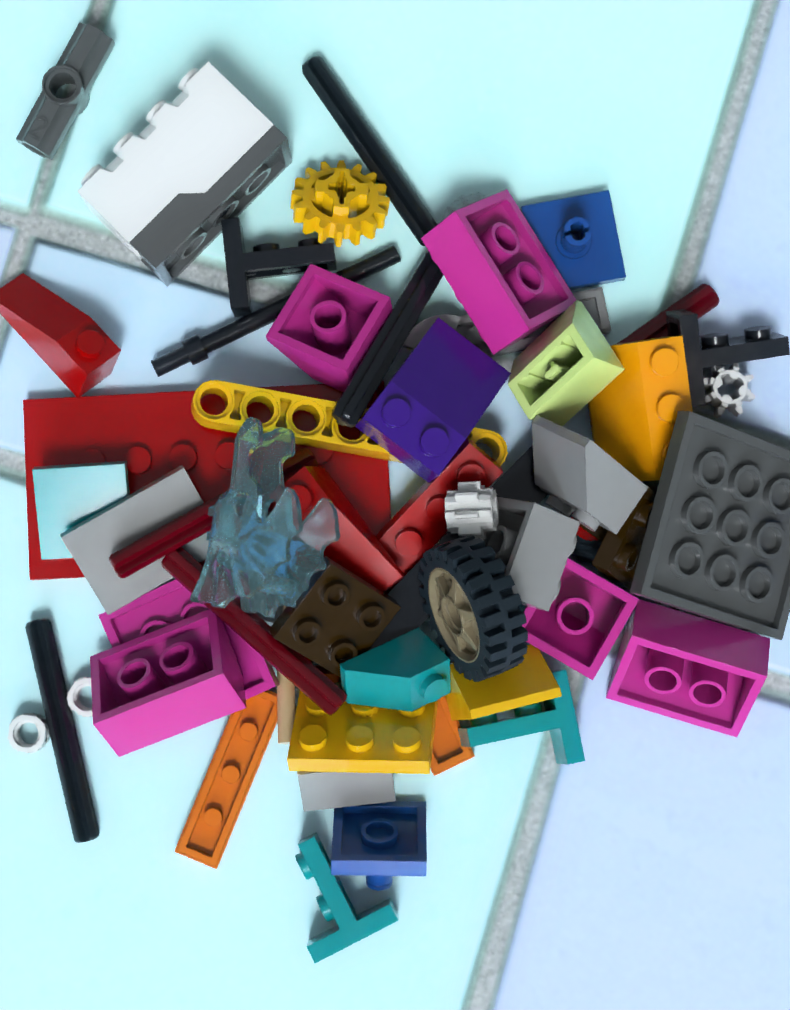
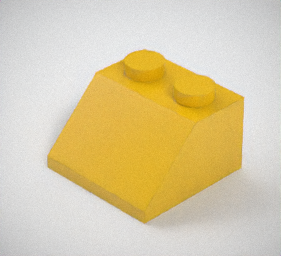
(514, 688)

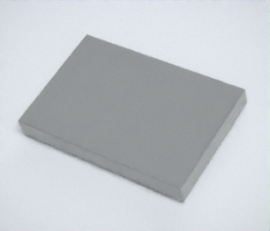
(125, 523)

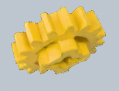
(339, 203)

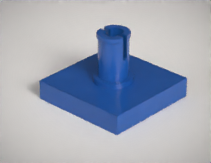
(579, 238)
(380, 842)

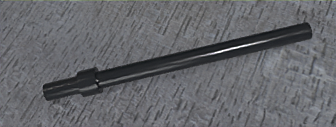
(196, 348)

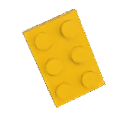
(362, 739)

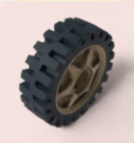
(473, 608)

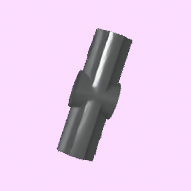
(78, 66)

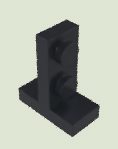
(266, 262)
(719, 349)

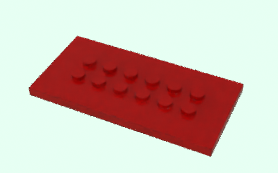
(161, 434)

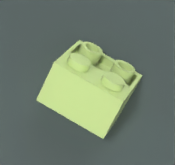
(564, 367)

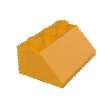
(639, 408)

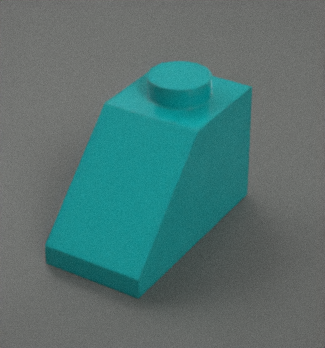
(398, 674)

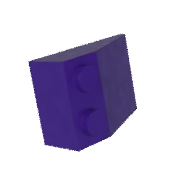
(433, 401)

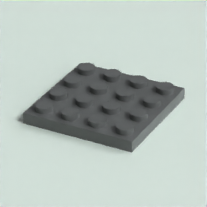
(720, 528)

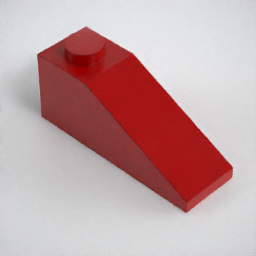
(59, 334)
(357, 546)

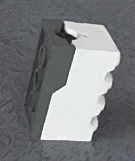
(186, 172)

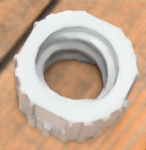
(73, 697)
(14, 733)

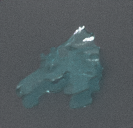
(257, 554)

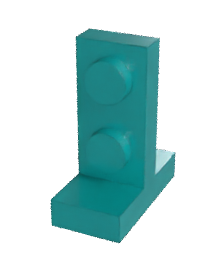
(557, 717)
(337, 905)

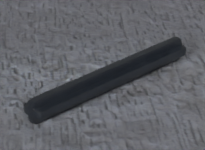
(368, 146)
(387, 343)
(62, 730)

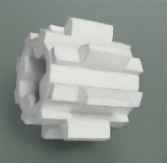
(727, 377)
(471, 509)

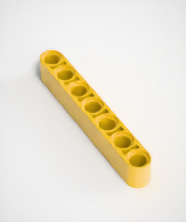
(326, 432)

